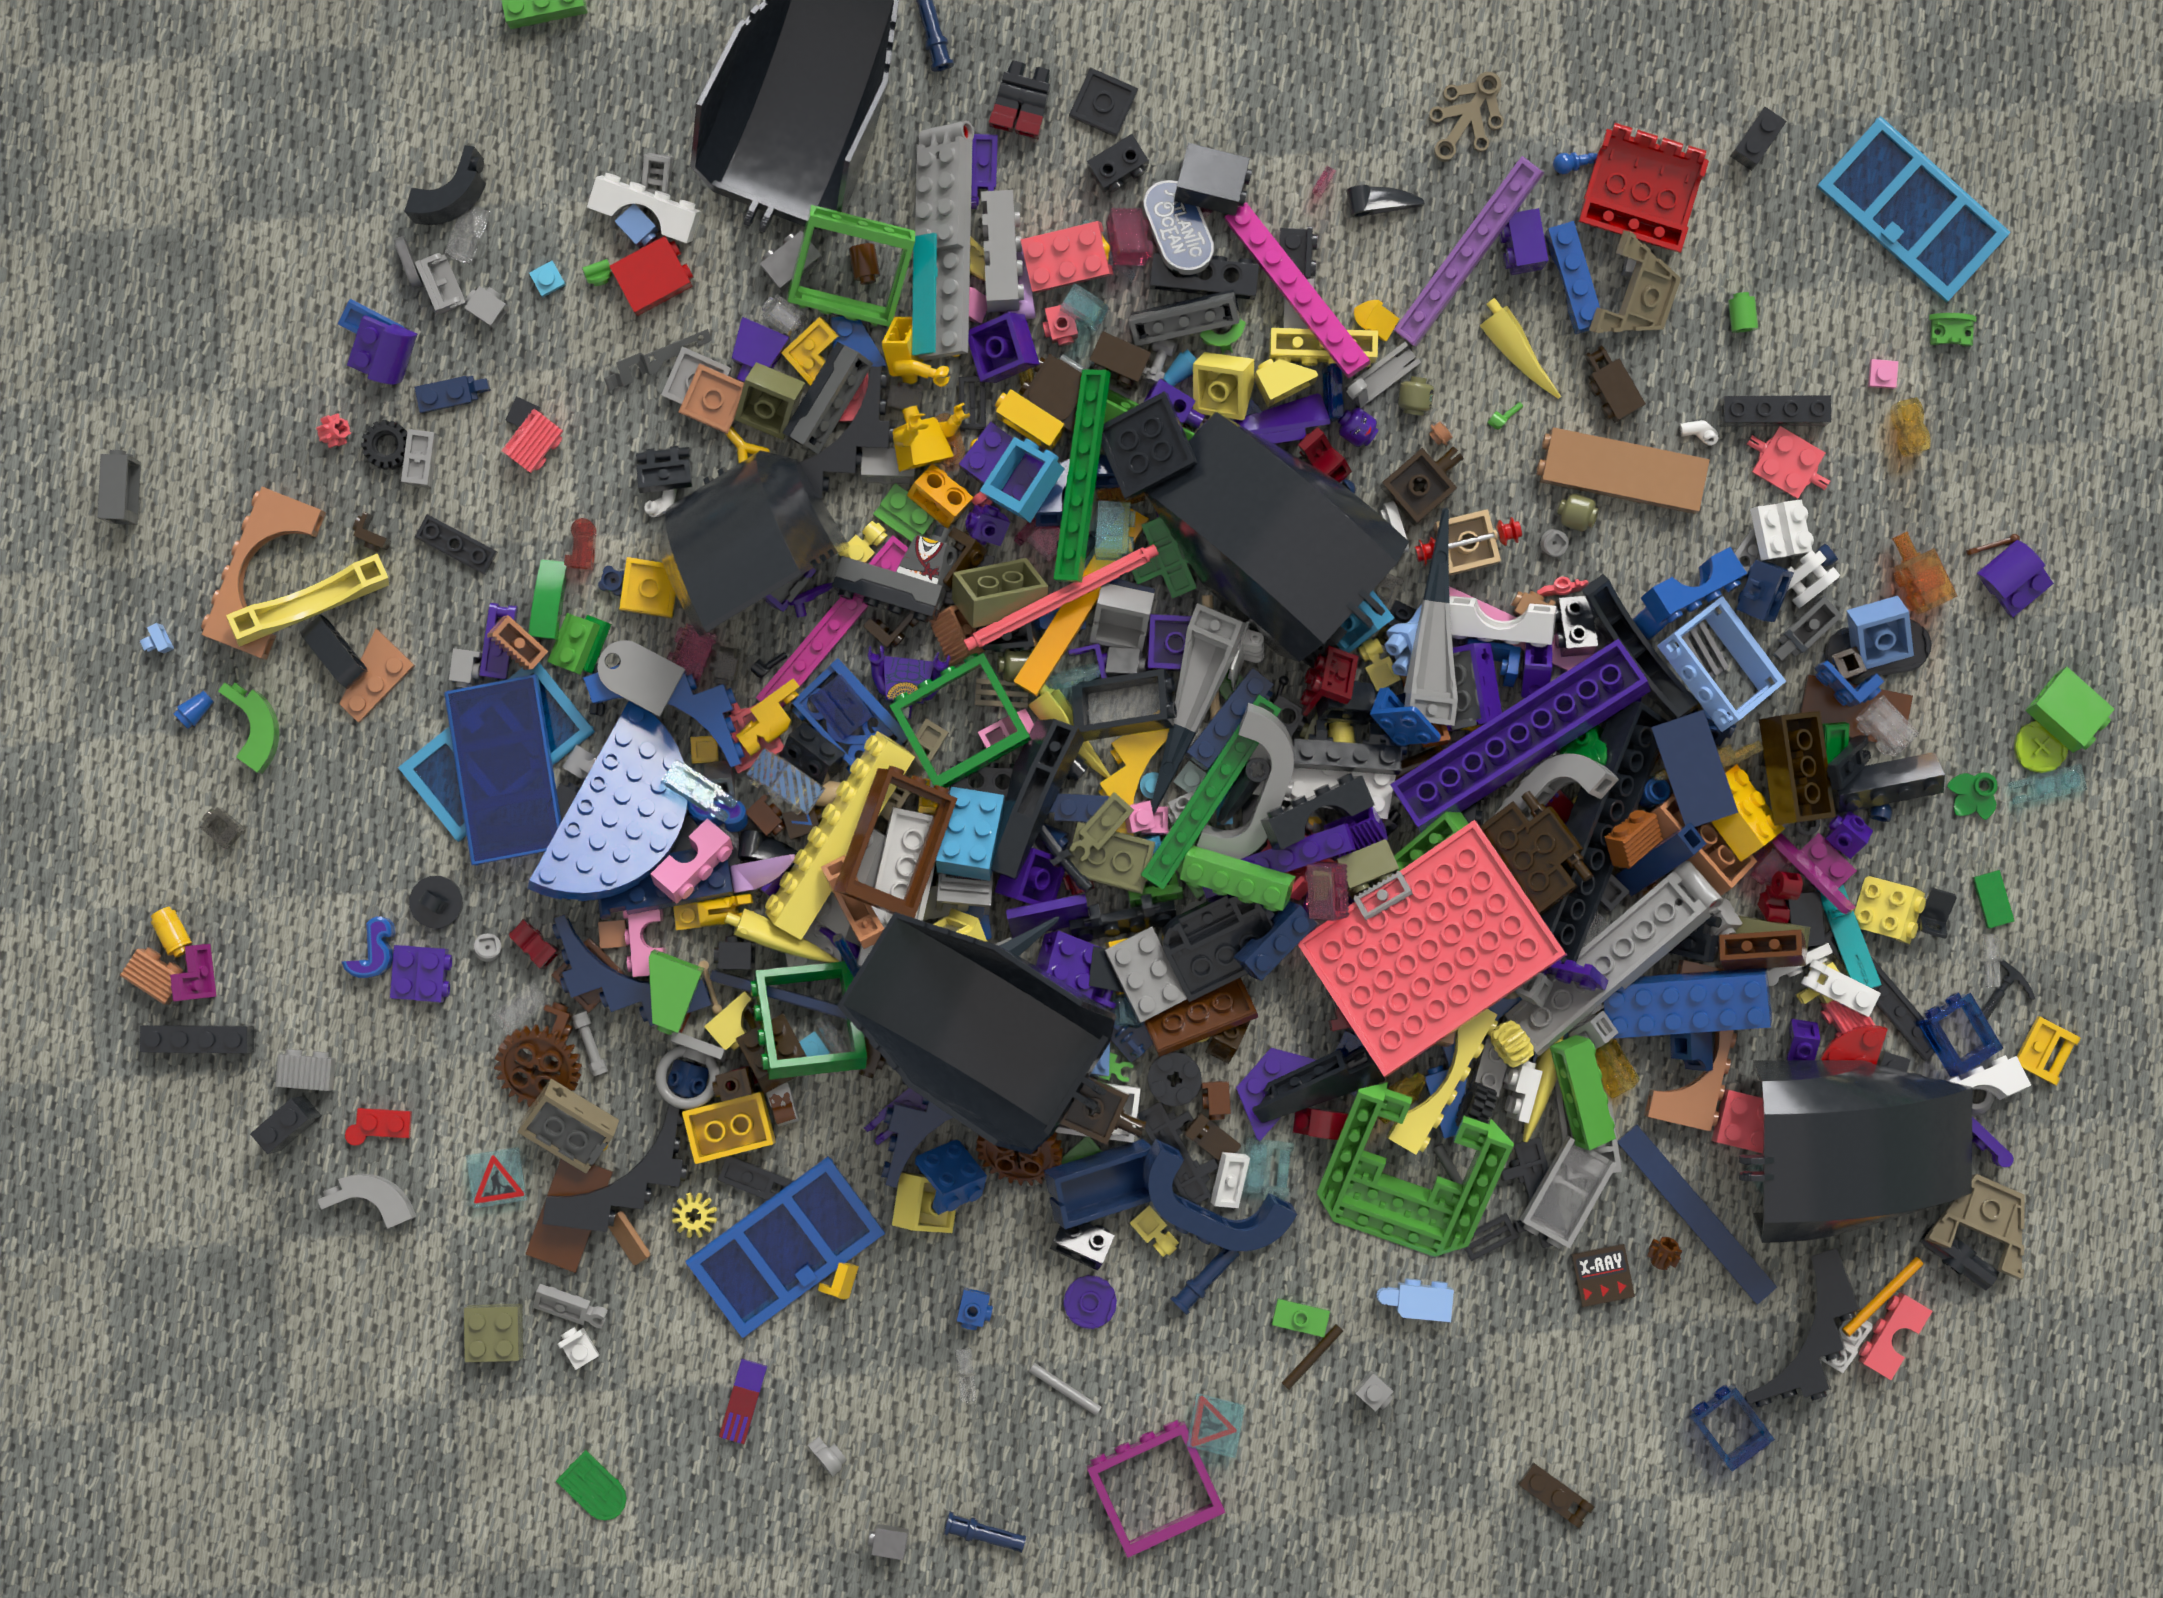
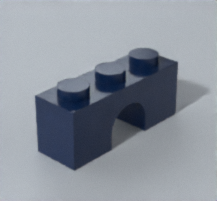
(1263, 955)

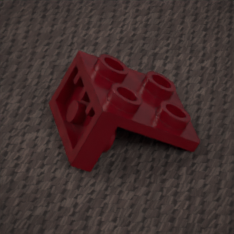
(1330, 677)

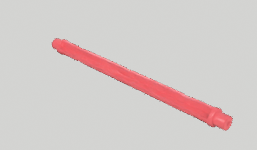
(1056, 599)

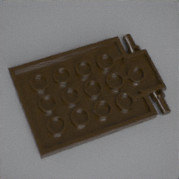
(1537, 851)

